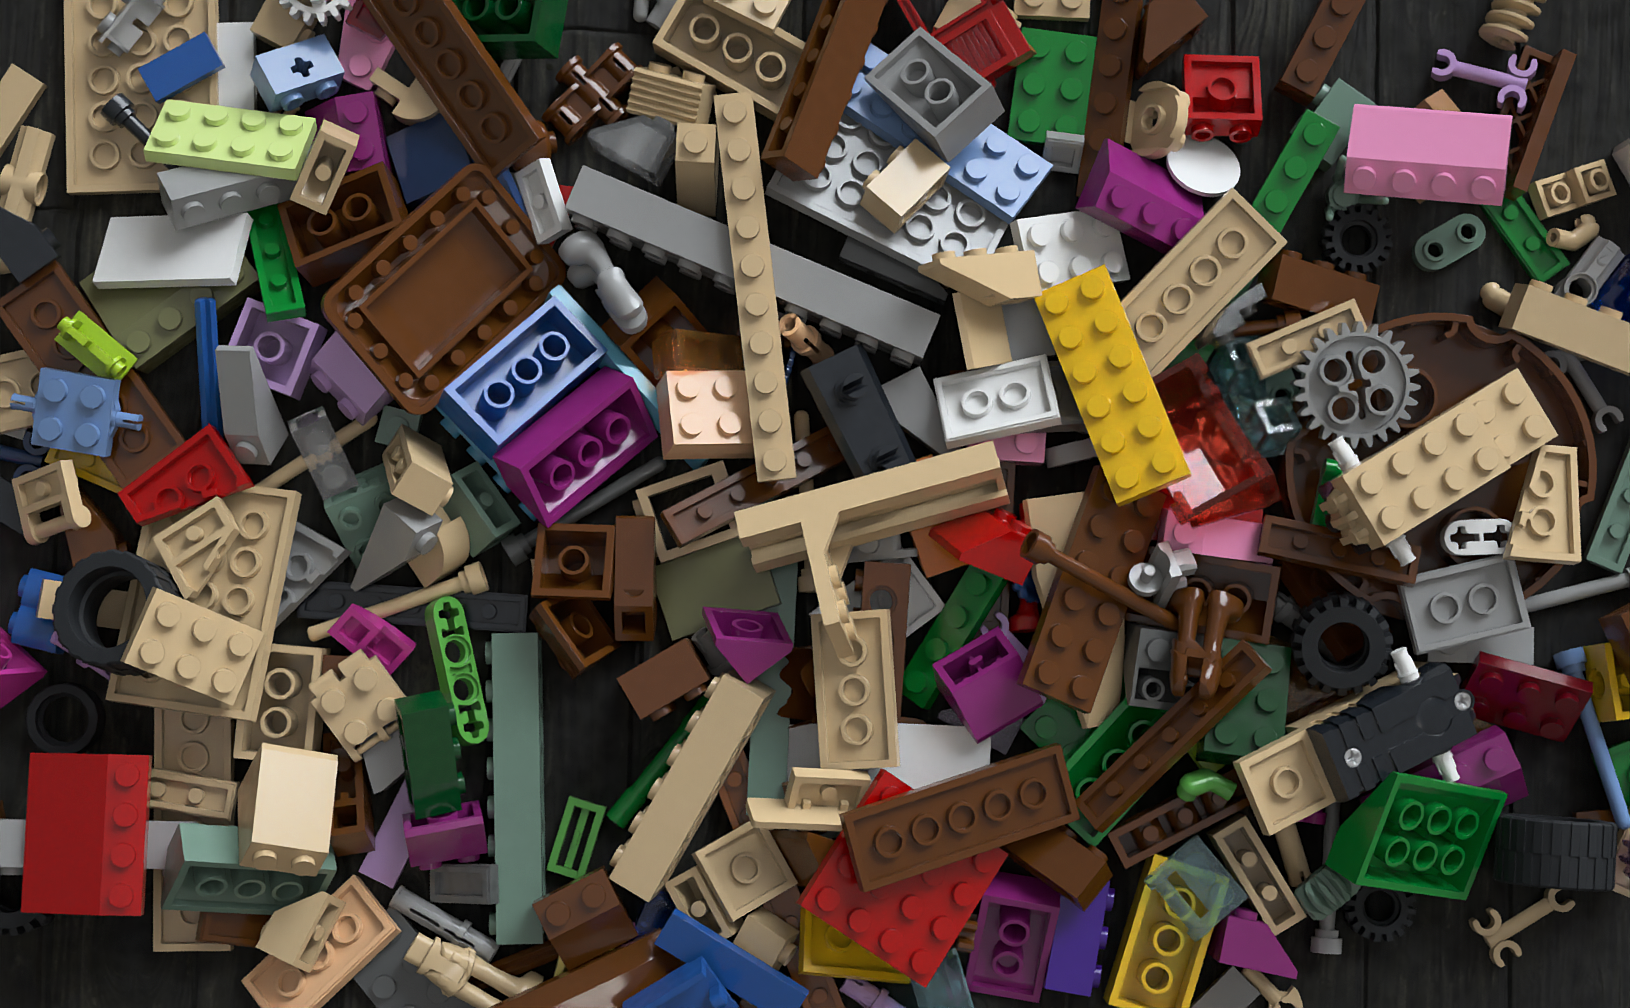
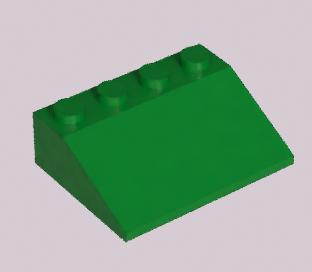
(1418, 836)

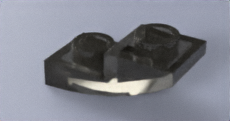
(1231, 318)

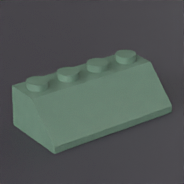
(206, 875)

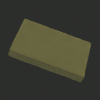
(711, 578)

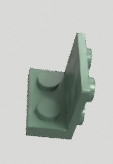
(358, 509)

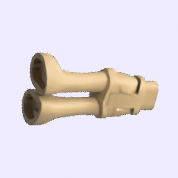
(452, 966)

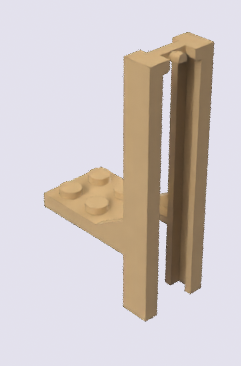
(837, 517)

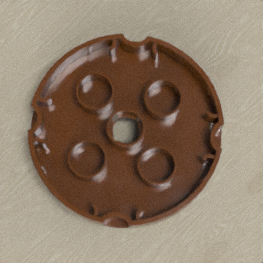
(1453, 363)

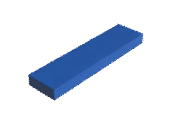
(731, 964)

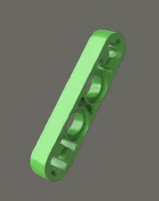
(463, 670)

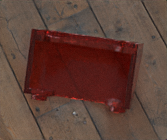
(1224, 466)

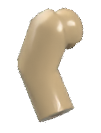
(1494, 297)

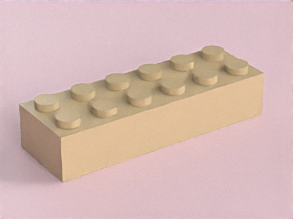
(691, 784)

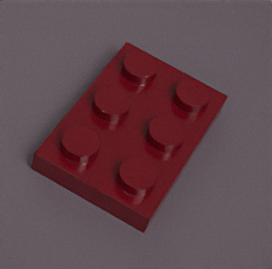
(1526, 696)

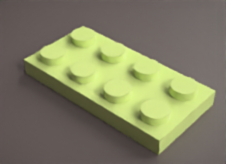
(230, 139)

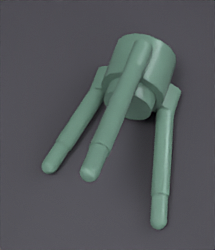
(1338, 200)

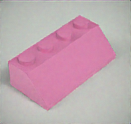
(1428, 154)

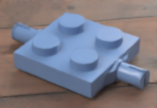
(76, 412)

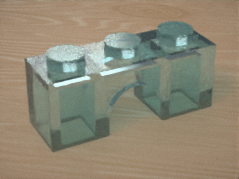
(1264, 421)

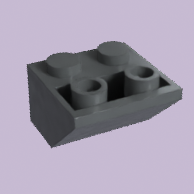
(1148, 666)

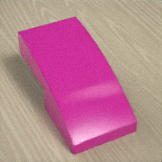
(375, 636)

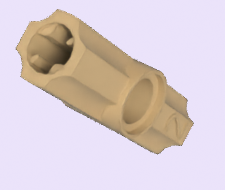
(25, 178)

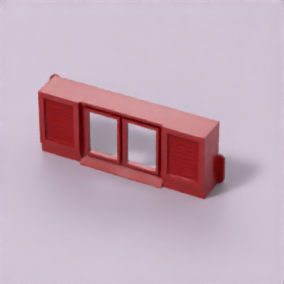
(981, 37)

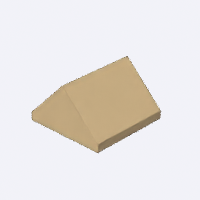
(981, 333)

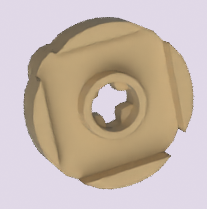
(1168, 134)

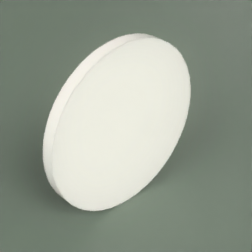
(1204, 167)

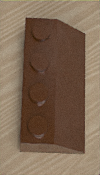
(1249, 581)

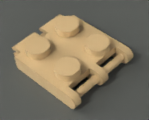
(357, 702)

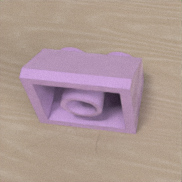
(348, 380)

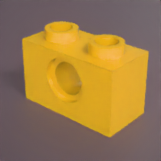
(1610, 684)

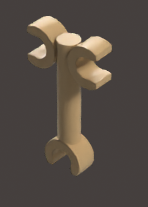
(1497, 934)

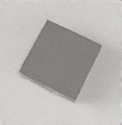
(1063, 151)

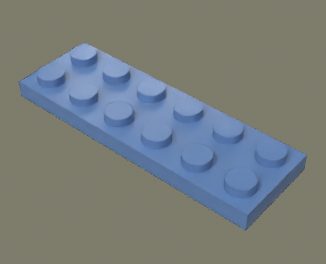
(989, 170)

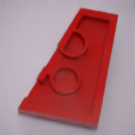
(186, 479)

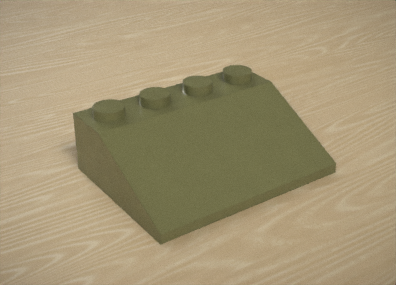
(162, 319)

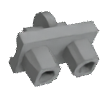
(1162, 573)

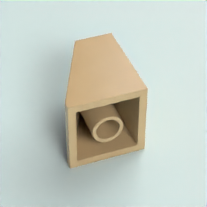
(286, 810)

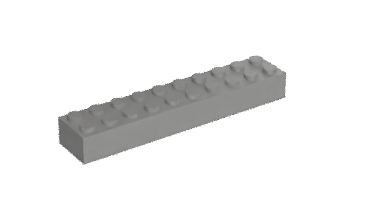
(704, 248)

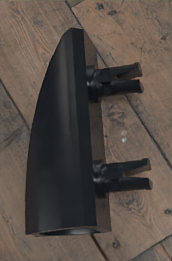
(857, 412)

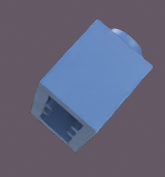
(297, 74)

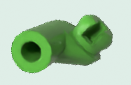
(1203, 781)

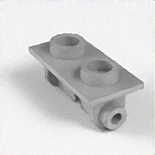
(120, 28)

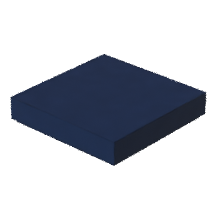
(426, 157)

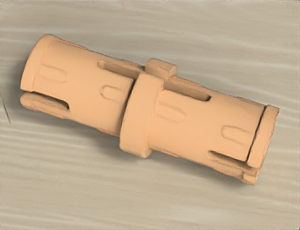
(797, 331)

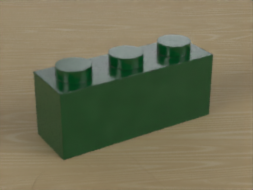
(430, 754)

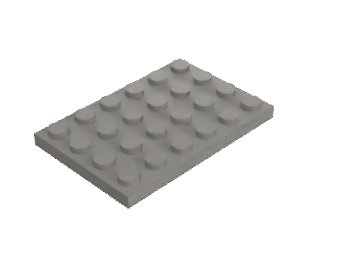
(942, 224)

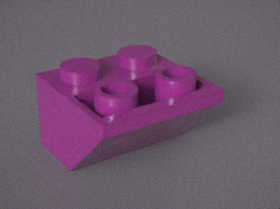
(982, 685)

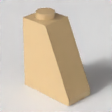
(697, 167)

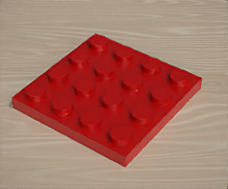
(906, 921)

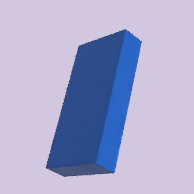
(181, 68)

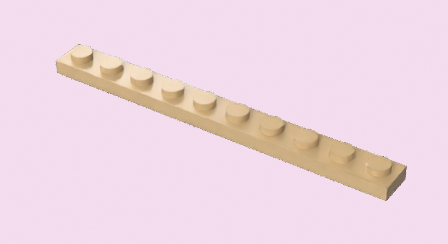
(755, 287)

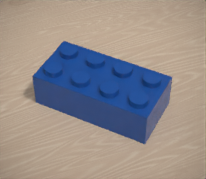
(522, 377)

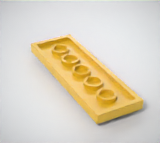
(1112, 386)

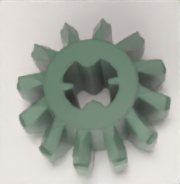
(1324, 892)

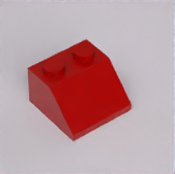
(987, 542)

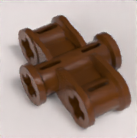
(583, 103)

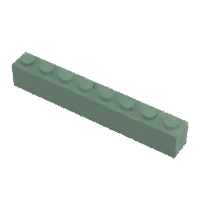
(518, 785)

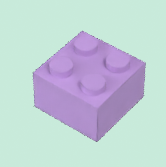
(281, 347)

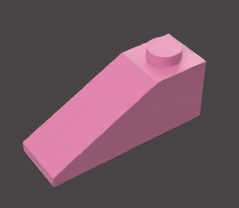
(1222, 539)

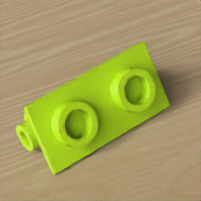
(94, 347)

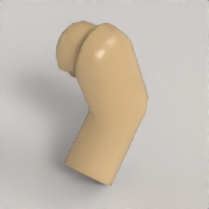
(1585, 231)

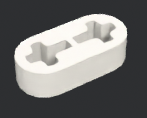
(1478, 528)

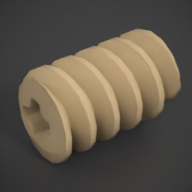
(1506, 22)

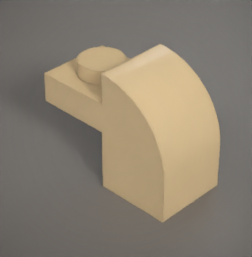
(413, 101)
(448, 553)

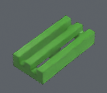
(586, 806)

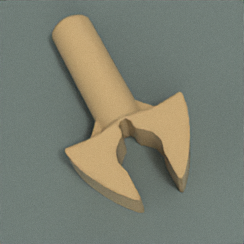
(1270, 992)

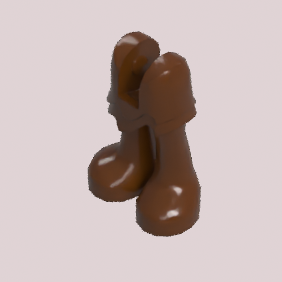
(1186, 655)

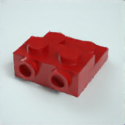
(1222, 96)

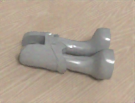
(591, 266)

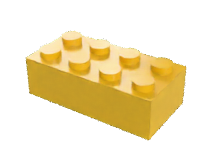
(1156, 956)

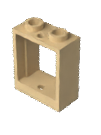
(644, 508)

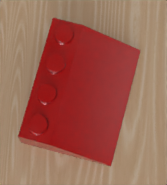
(86, 834)

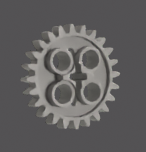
(1389, 376)

